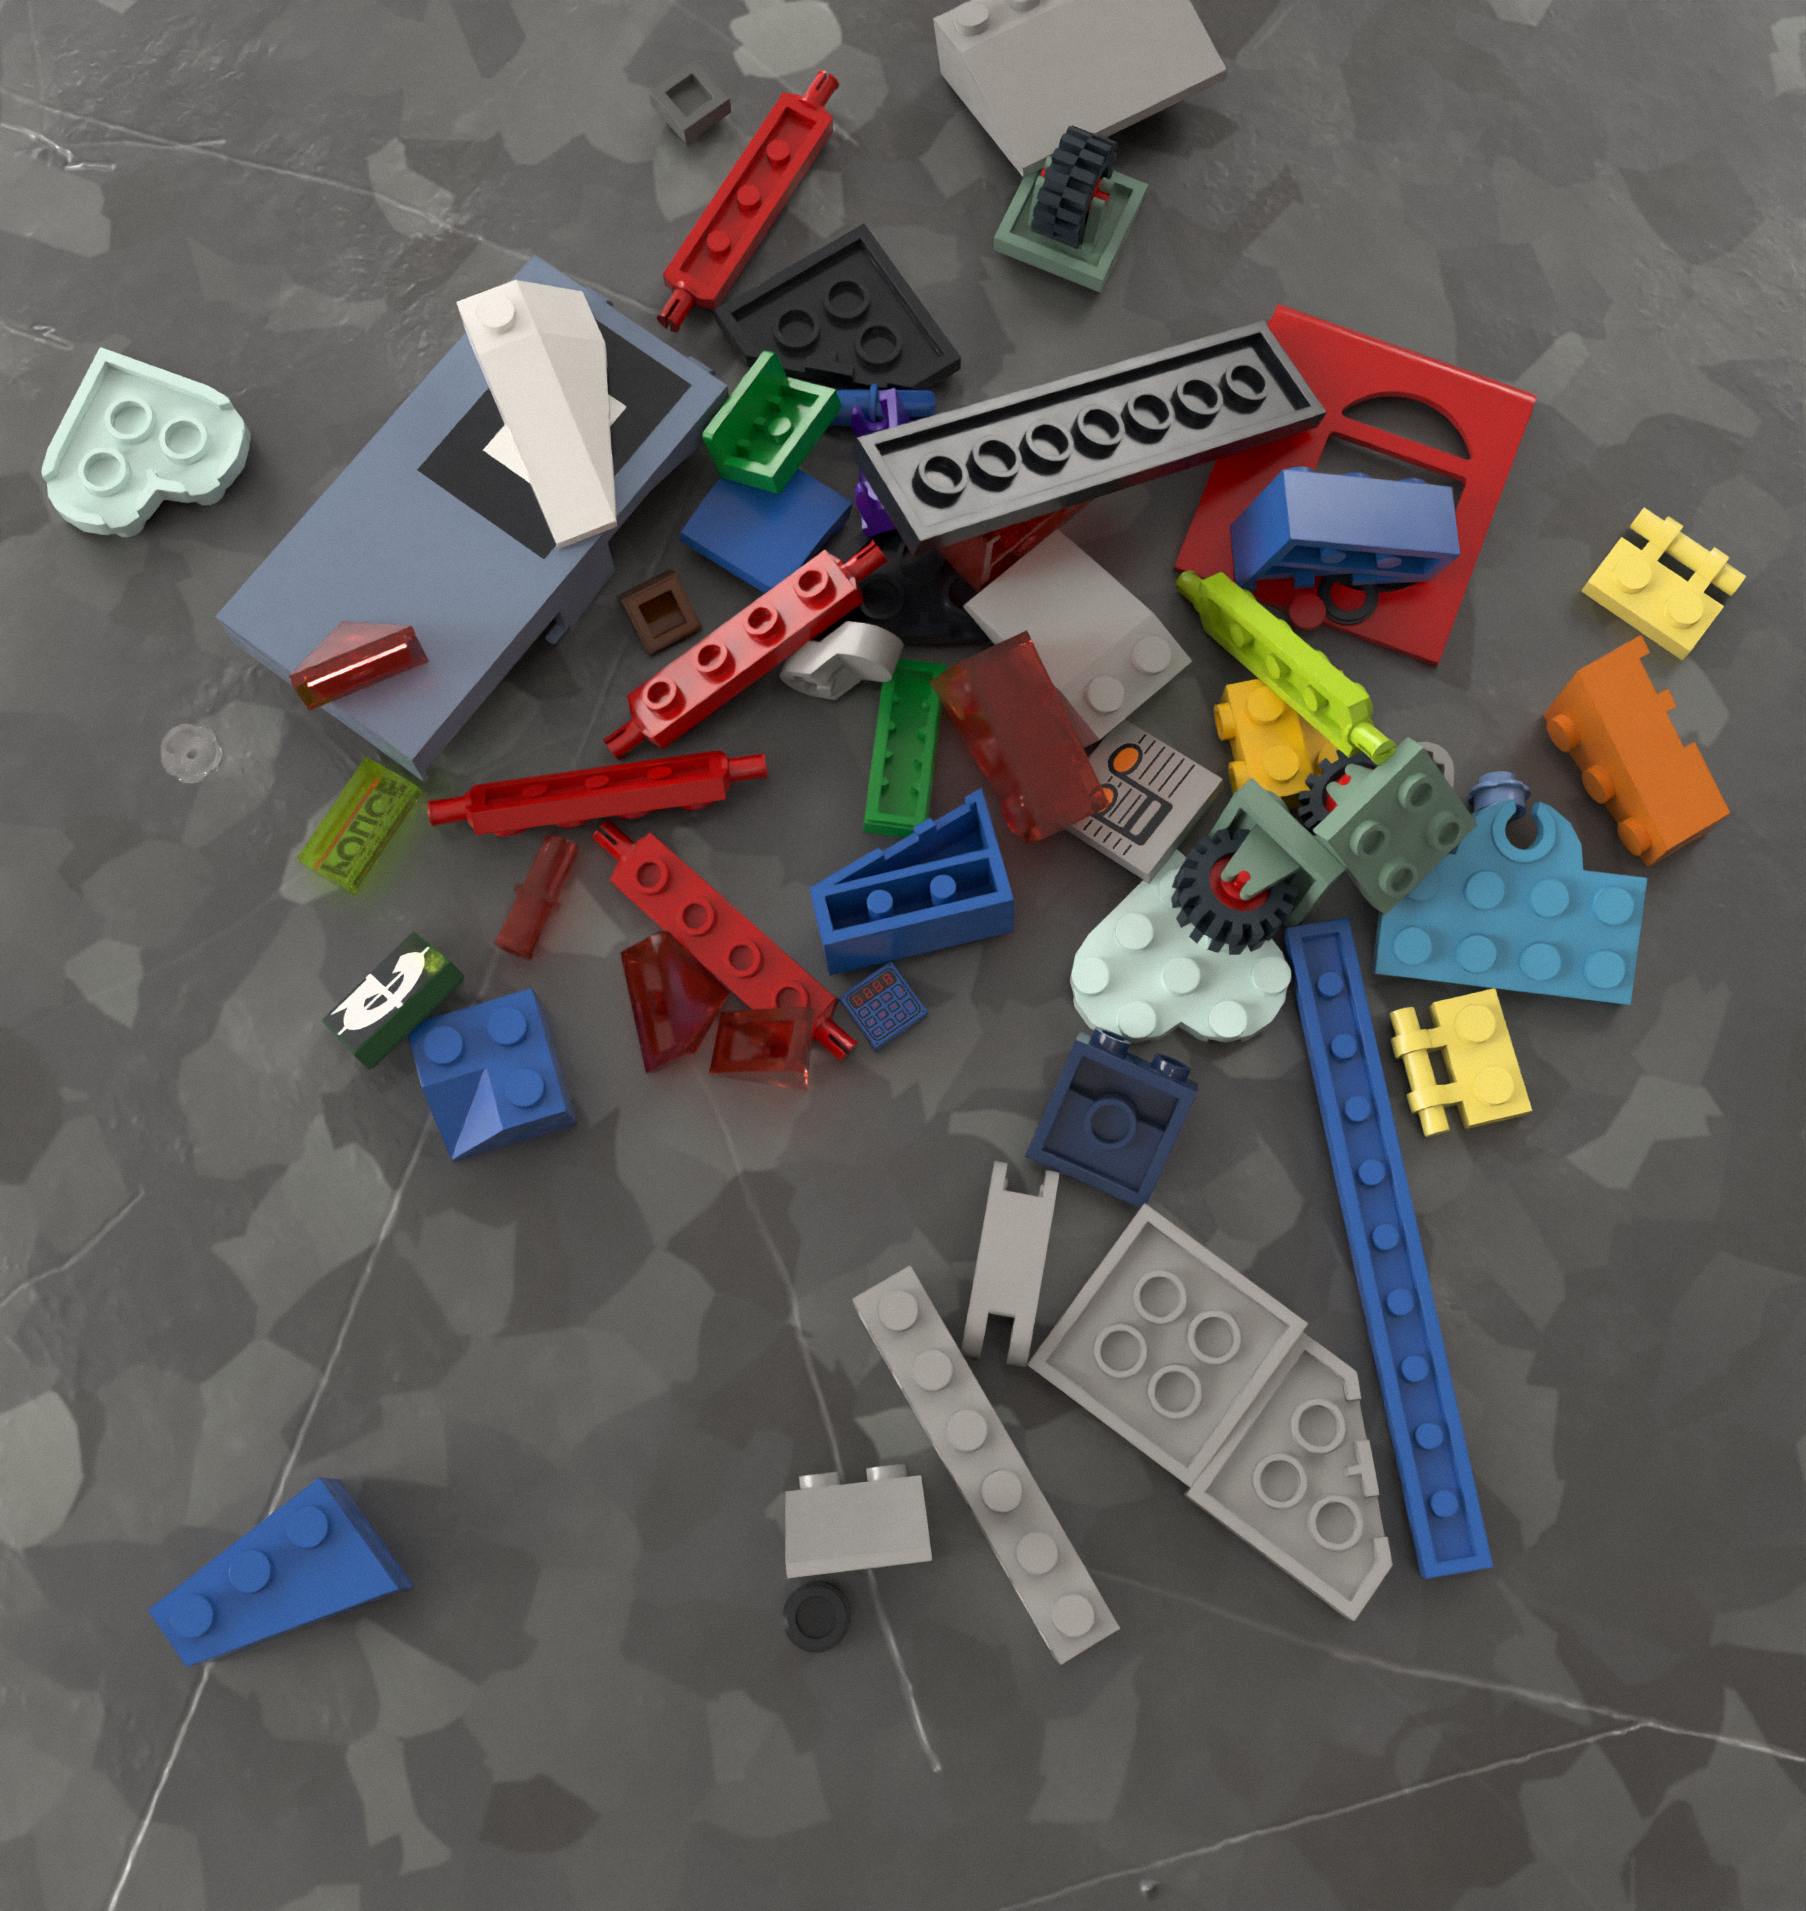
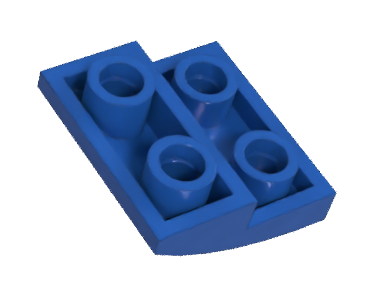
(763, 532)

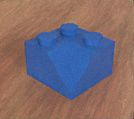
(492, 1074)

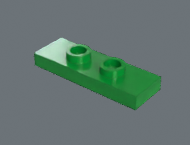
(904, 750)

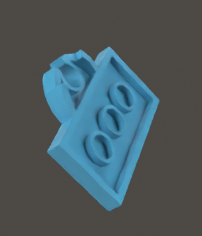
(1517, 916)

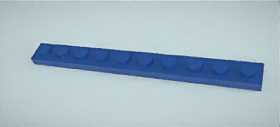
(1386, 1251)

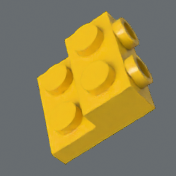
(1269, 741)

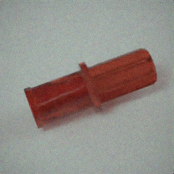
(537, 897)

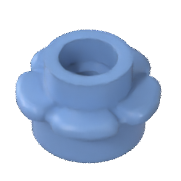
(1500, 787)

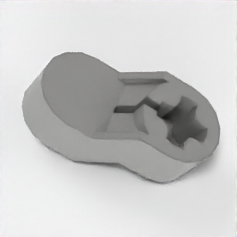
(843, 660)

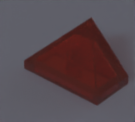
(354, 659)
(670, 999)
(765, 1046)

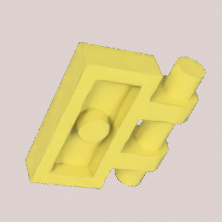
(1653, 596)
(1477, 1058)

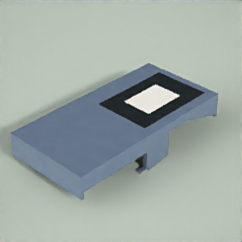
(450, 538)

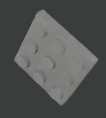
(1167, 1344)

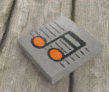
(1151, 797)

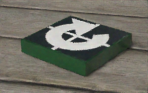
(393, 1000)

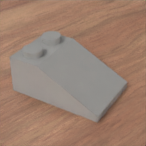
(1088, 630)
(855, 1523)

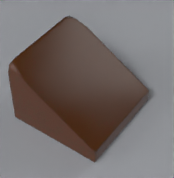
(659, 611)

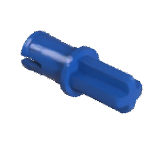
(917, 403)

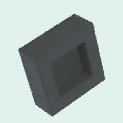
(690, 101)

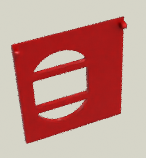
(1343, 371)

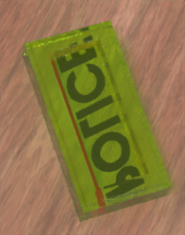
(359, 825)

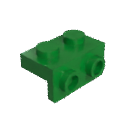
(768, 425)

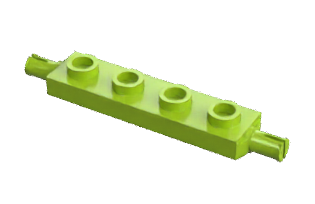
(1287, 665)

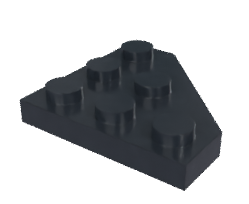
(842, 321)
(912, 595)

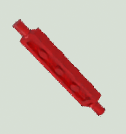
(748, 201)
(744, 649)
(598, 792)
(718, 933)

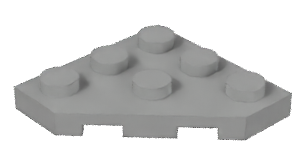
(1304, 1480)

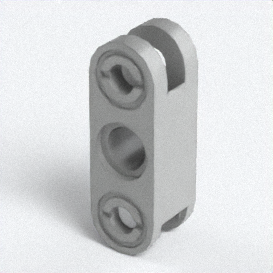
(1010, 1263)

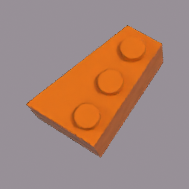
(1633, 755)

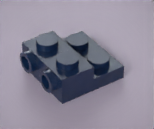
(1113, 1116)

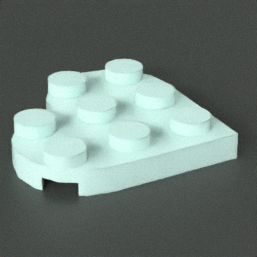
(140, 441)
(1149, 977)

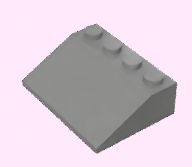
(1071, 62)

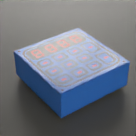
(883, 1006)

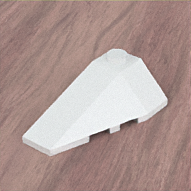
(552, 393)

